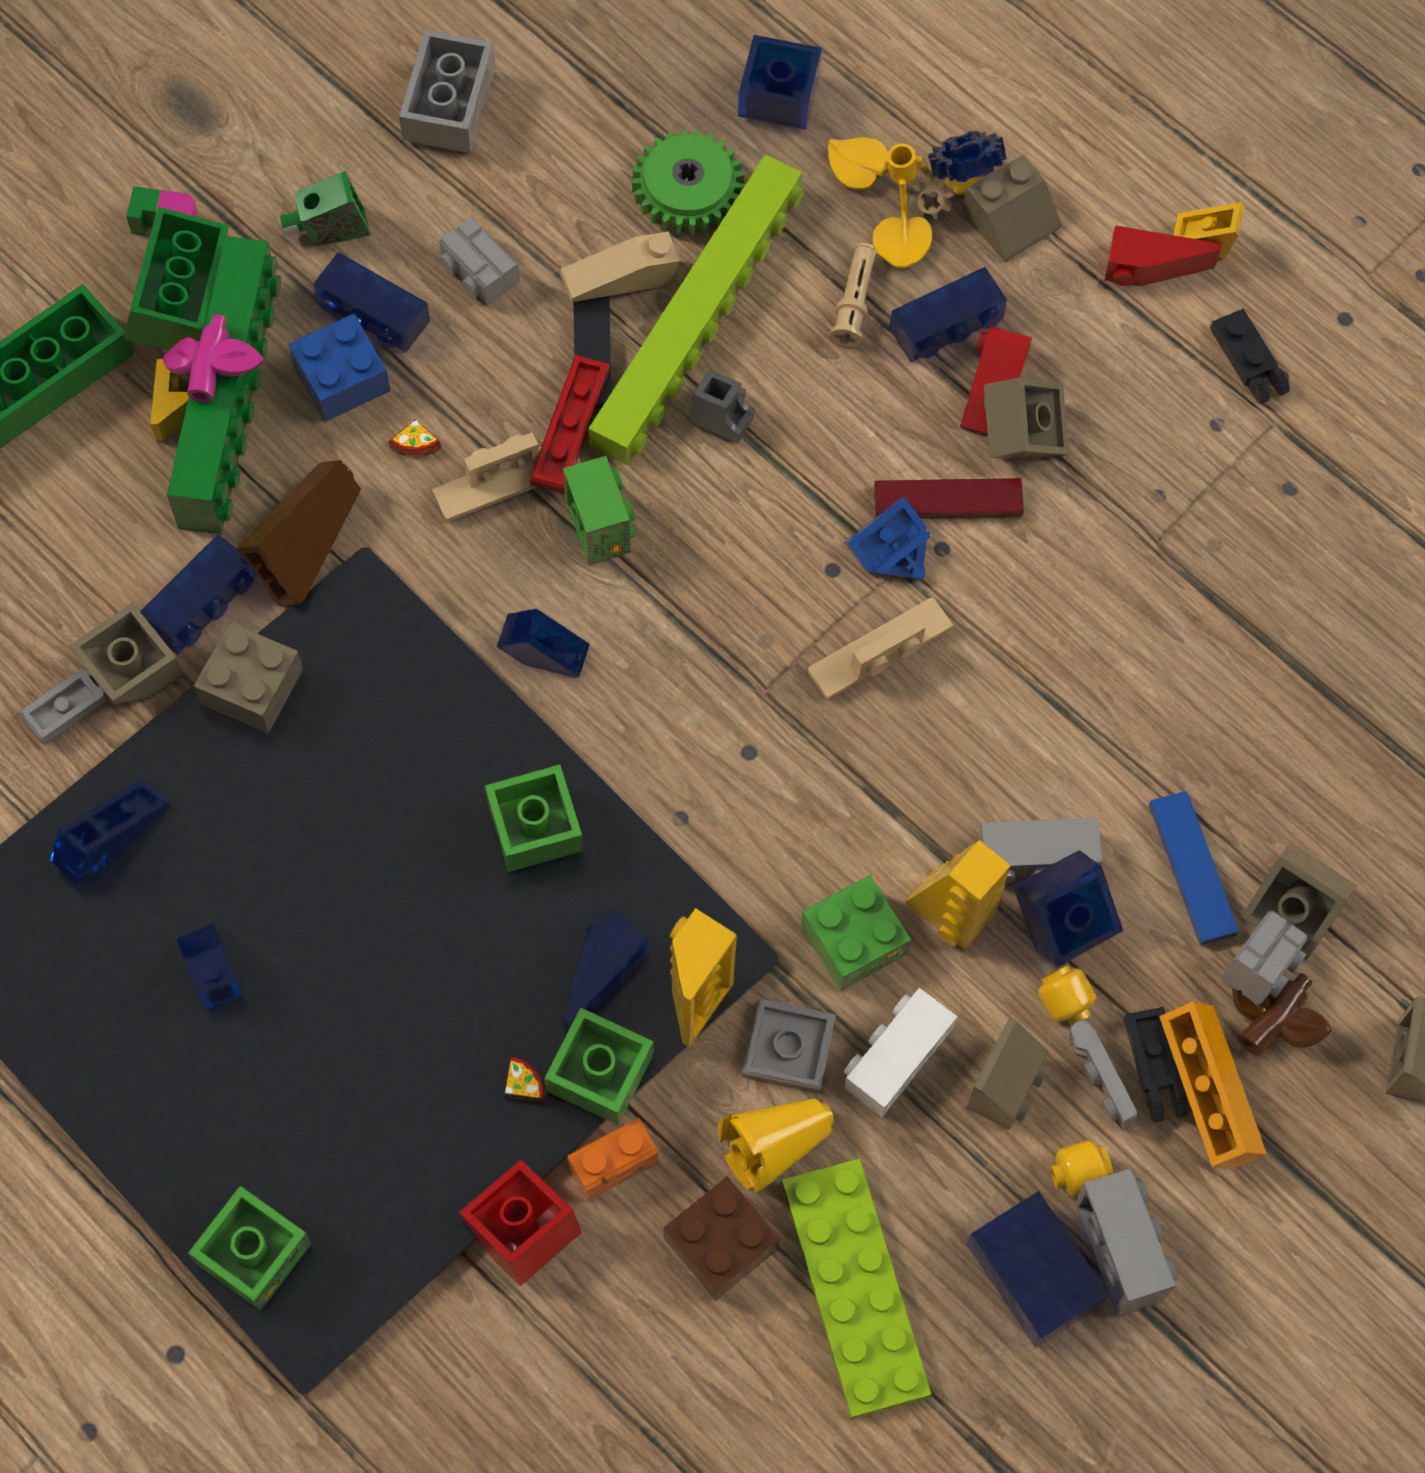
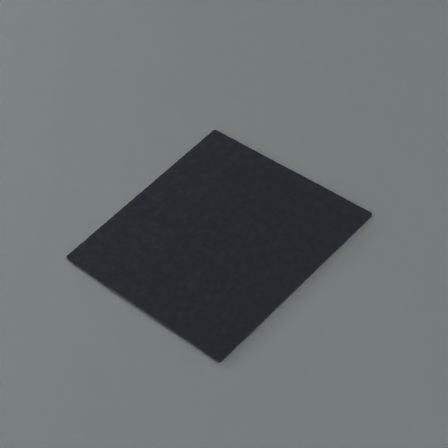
(371, 954)

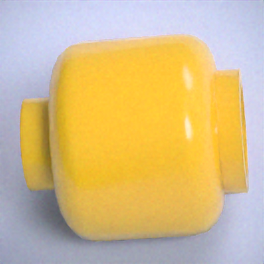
(1067, 994)
(1079, 1165)

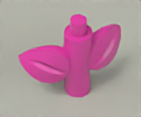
(210, 356)

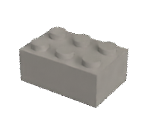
(447, 91)
(1125, 1242)

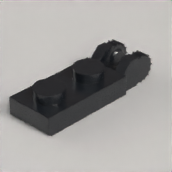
(1249, 355)
(1155, 1061)

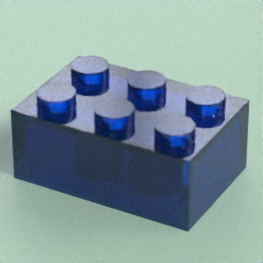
(1037, 1269)

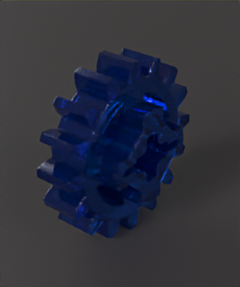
(967, 156)

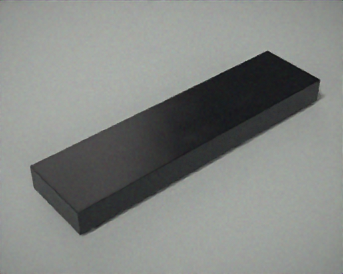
(593, 335)

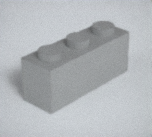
(1040, 843)

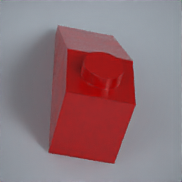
(1151, 257)

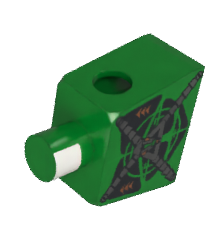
(328, 212)

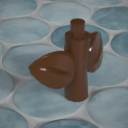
(1282, 1018)

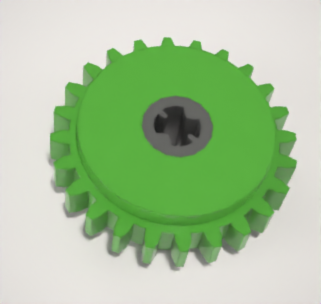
(687, 181)

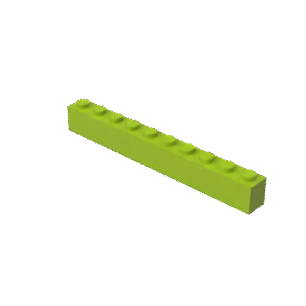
(695, 310)

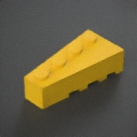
(962, 894)

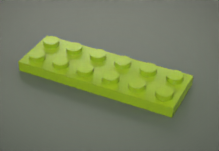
(856, 1289)

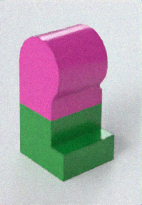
(145, 202)

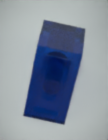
(542, 643)
(209, 967)

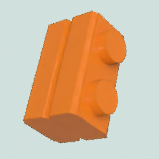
(613, 1159)

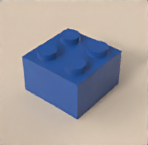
(339, 367)

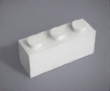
(898, 1051)

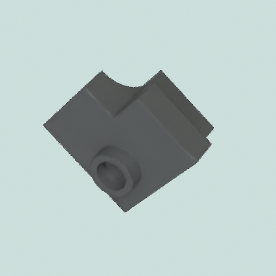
(721, 407)

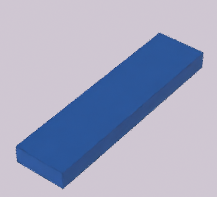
(1193, 868)

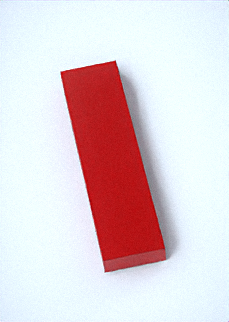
(569, 422)

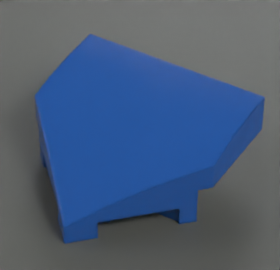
(892, 542)

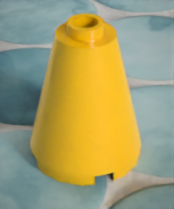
(772, 1139)

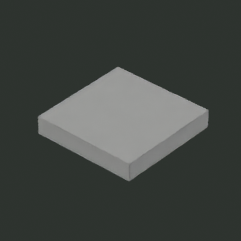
(788, 1045)

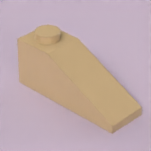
(623, 268)

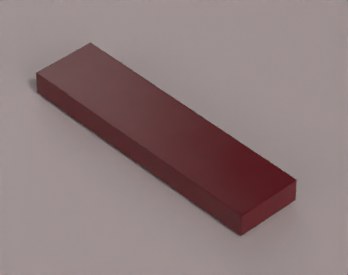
(953, 497)

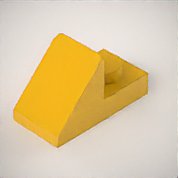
(1212, 224)
(168, 402)

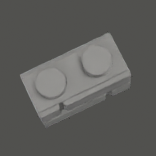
(478, 261)
(1265, 957)

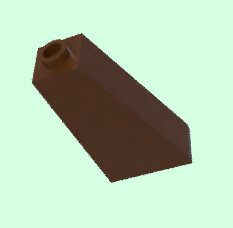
(300, 531)

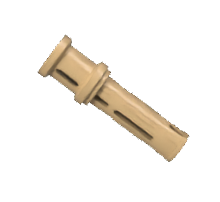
(852, 309)

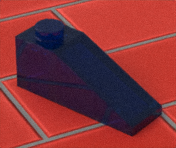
(105, 830)
(606, 958)

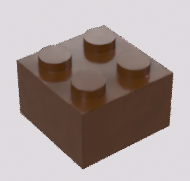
(721, 1238)

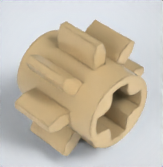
(937, 203)

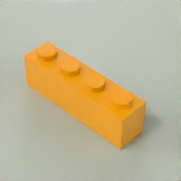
(1213, 1085)

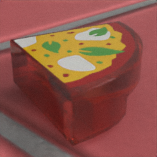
(415, 441)
(524, 1081)

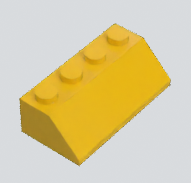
(700, 970)

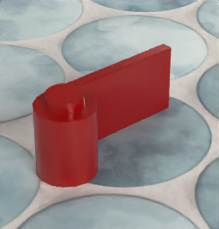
(1000, 360)

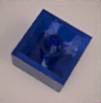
(779, 82)
(1068, 908)

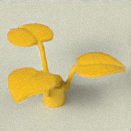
(857, 165)

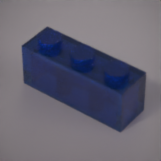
(377, 303)
(948, 315)
(199, 594)

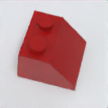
(521, 1222)

